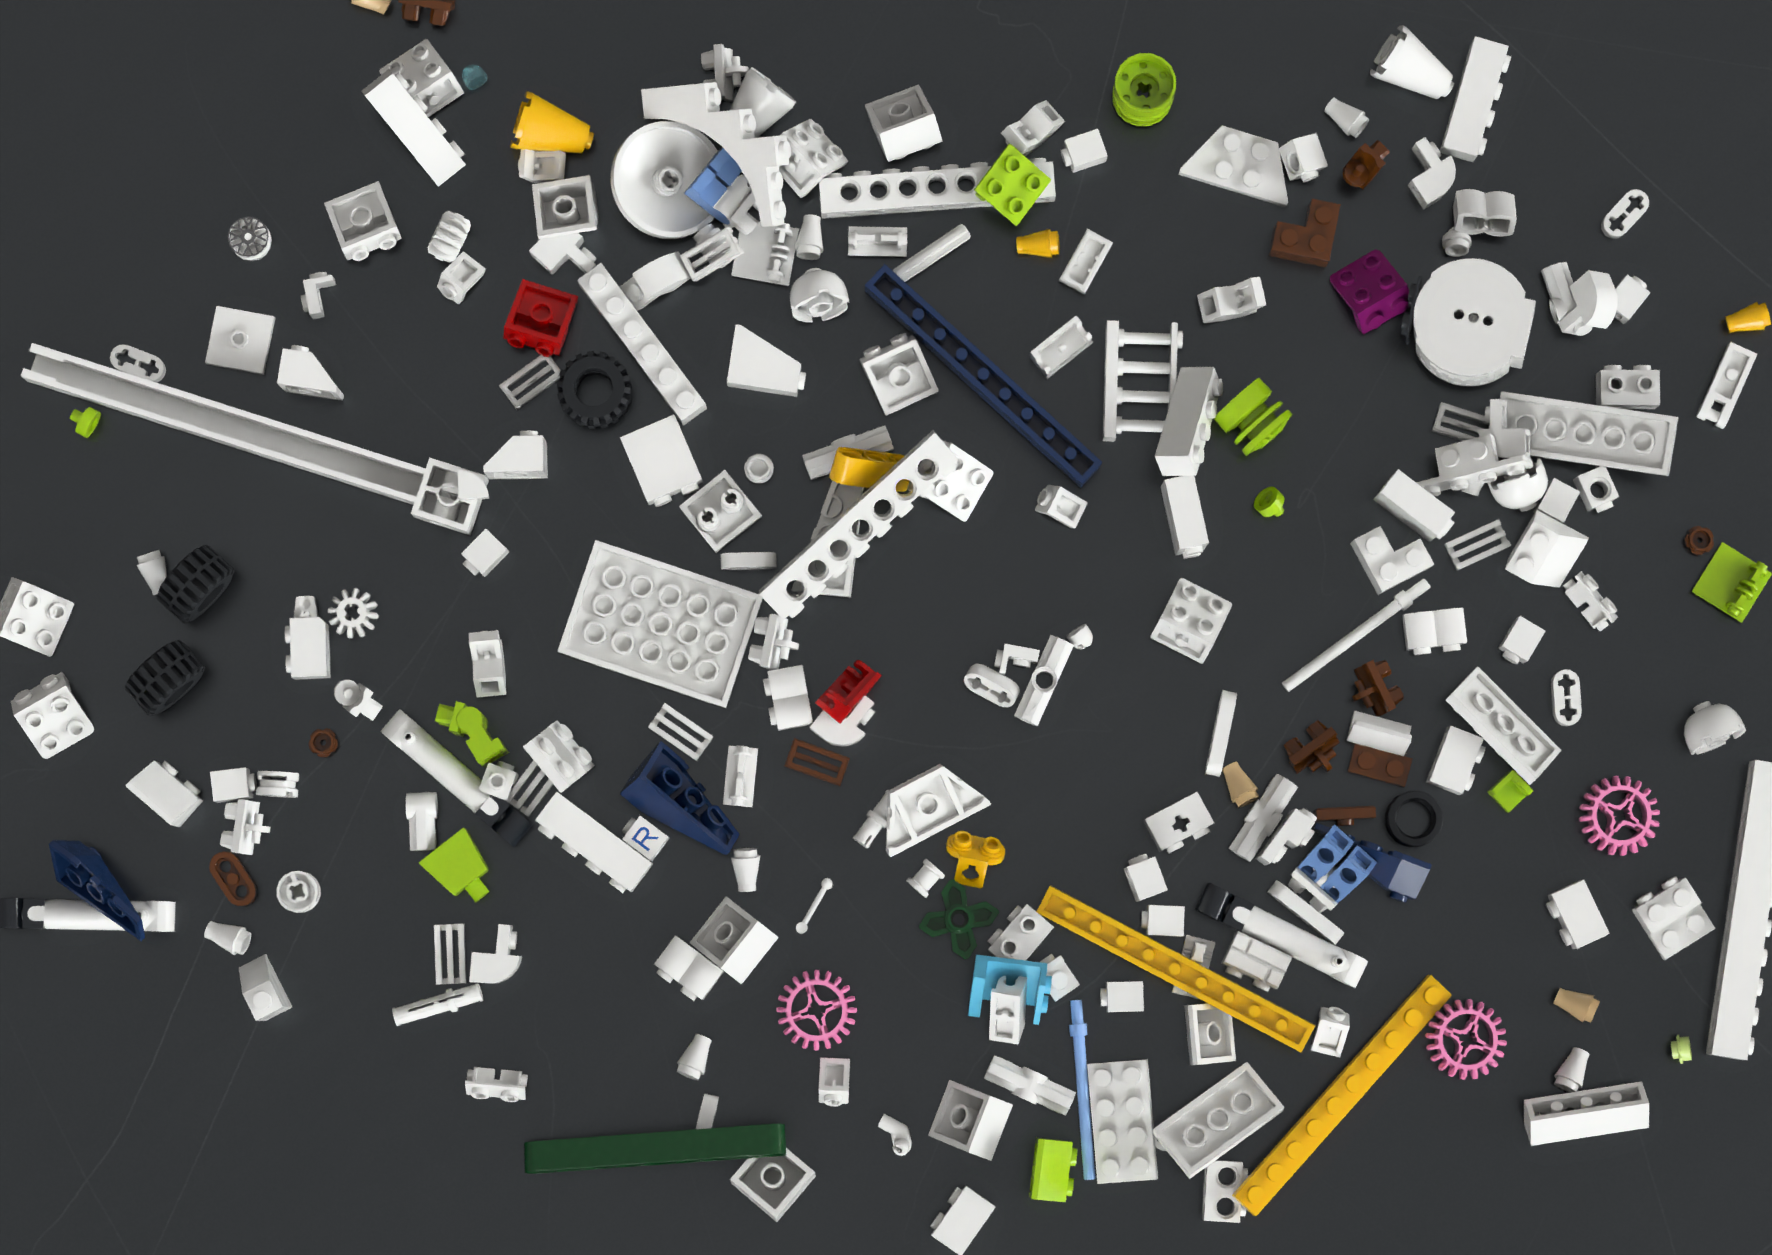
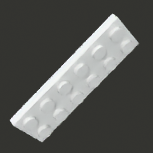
(1594, 433)

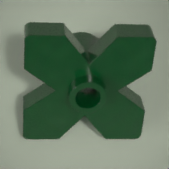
(956, 903)

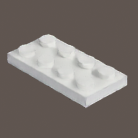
(1503, 725)
(1218, 1120)
(1122, 1121)

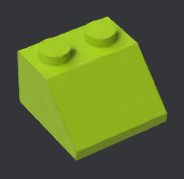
(1051, 1170)

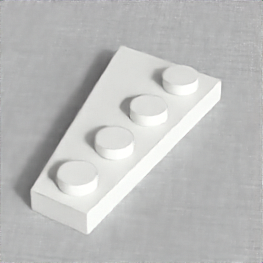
(836, 502)

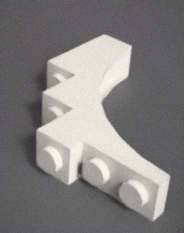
(734, 131)

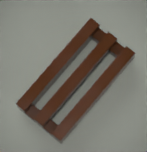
(840, 770)

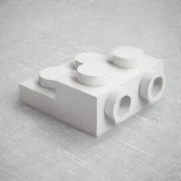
(363, 222)
(898, 373)
(559, 755)
(1293, 832)
(1673, 917)

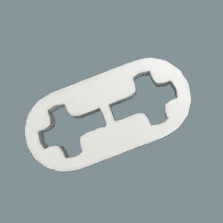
(1620, 209)
(140, 357)
(748, 561)
(991, 685)
(1573, 697)
(707, 1111)

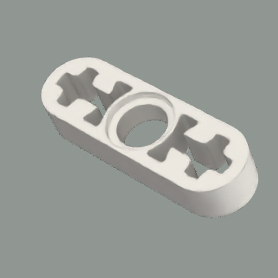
(1221, 733)
(1305, 912)

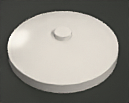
(653, 174)

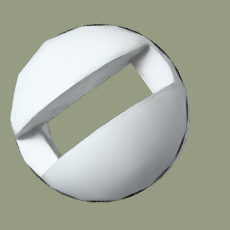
(1081, 637)

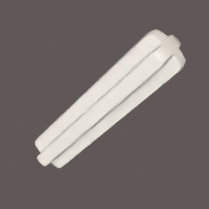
(932, 253)

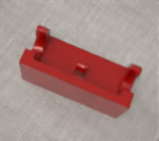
(848, 691)

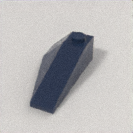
(672, 797)
(1393, 871)
(90, 879)

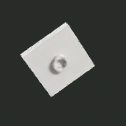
(240, 340)

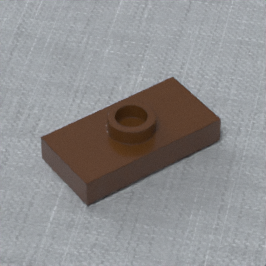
(1345, 815)

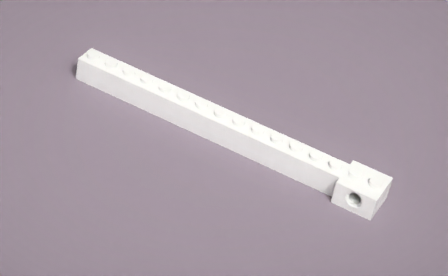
(429, 490)

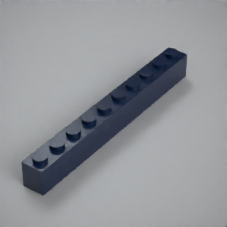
(982, 376)

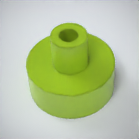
(85, 421)
(1269, 502)

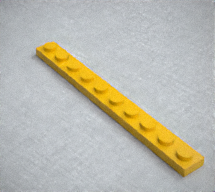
(1176, 968)
(1341, 1095)

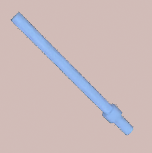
(1078, 1030)

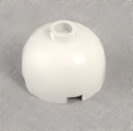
(817, 295)
(1521, 490)
(1711, 727)

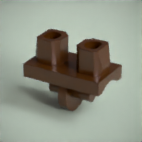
(439, 10)
(1365, 164)
(1373, 689)
(1315, 753)

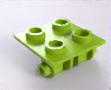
(1012, 184)
(1732, 582)

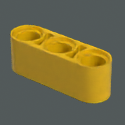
(863, 467)

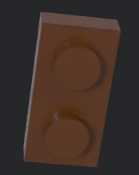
(1379, 765)

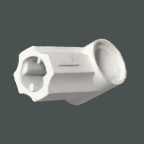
(1558, 280)
(421, 813)

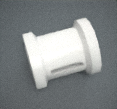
(925, 878)

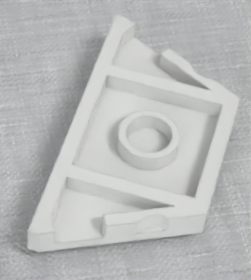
(1240, 165)
(927, 807)

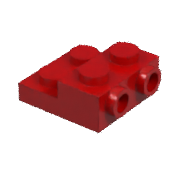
(540, 318)

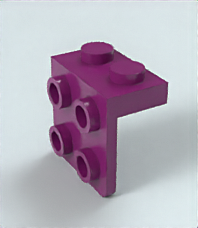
(1371, 290)

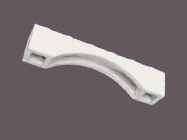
(642, 344)

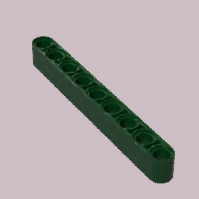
(655, 1148)

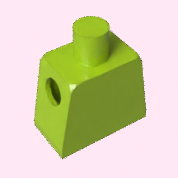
(458, 865)

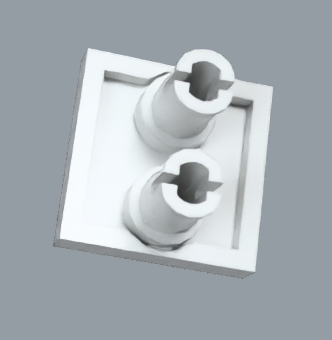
(720, 511)

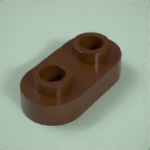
(233, 879)

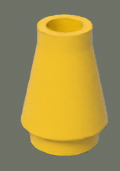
(1041, 243)
(1749, 318)

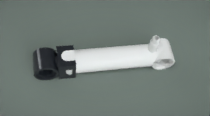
(455, 777)
(79, 915)
(1281, 935)

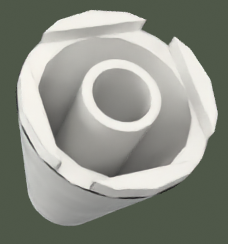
(1412, 66)
(764, 97)

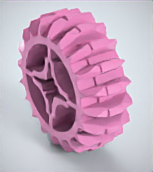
(1607, 809)
(791, 1017)
(1472, 1027)

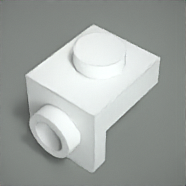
(541, 165)
(312, 299)
(499, 780)

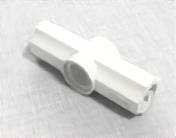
(820, 461)
(1036, 698)
(1263, 817)
(1029, 1085)

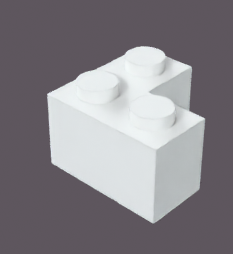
(1384, 565)

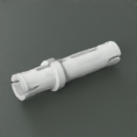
(434, 1005)

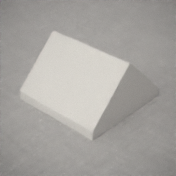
(1209, 1035)

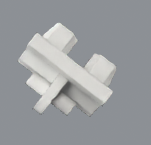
(727, 70)
(776, 642)
(356, 699)
(246, 827)

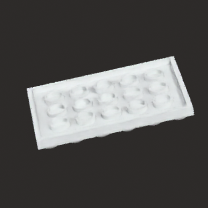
(660, 624)

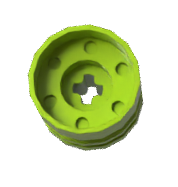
(1148, 74)
(1253, 417)

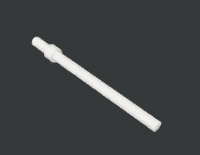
(1401, 601)

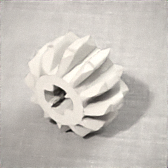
(449, 236)
(342, 615)

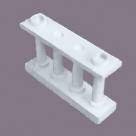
(1116, 367)

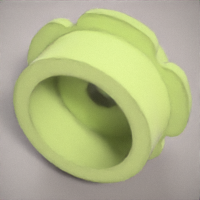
(1681, 1049)

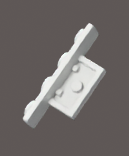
(1470, 463)

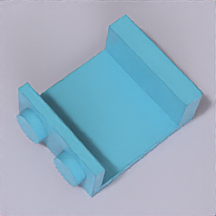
(989, 970)

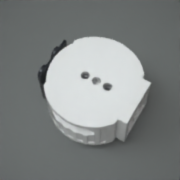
(1469, 322)

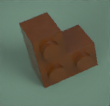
(1310, 242)

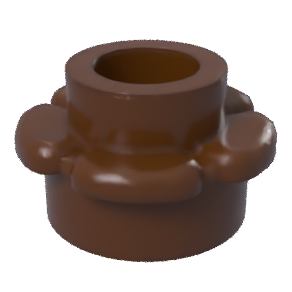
(1707, 540)
(315, 742)

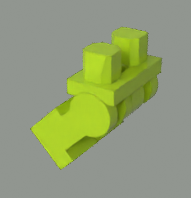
(473, 723)

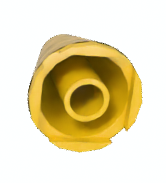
(549, 128)

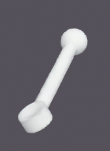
(802, 926)

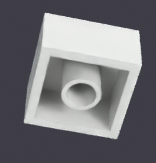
(773, 1182)

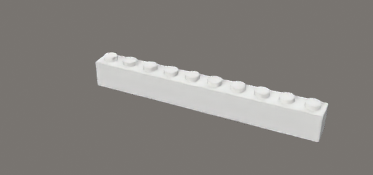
(1745, 923)

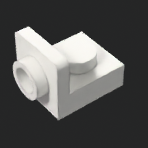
(460, 277)
(1061, 505)
(1020, 655)
(1062, 978)
(1331, 1031)
(834, 1081)

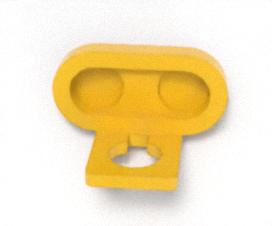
(975, 852)

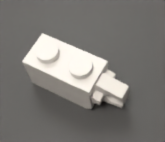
(308, 642)

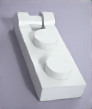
(1727, 384)

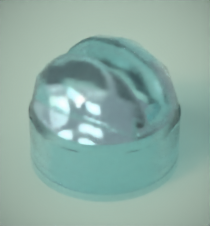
(474, 76)

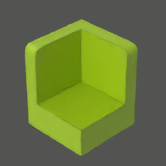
(1509, 790)

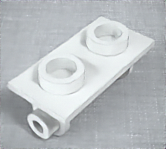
(877, 241)
(1585, 591)
(740, 776)
(482, 1084)

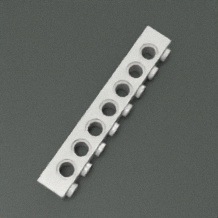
(952, 197)
(789, 604)

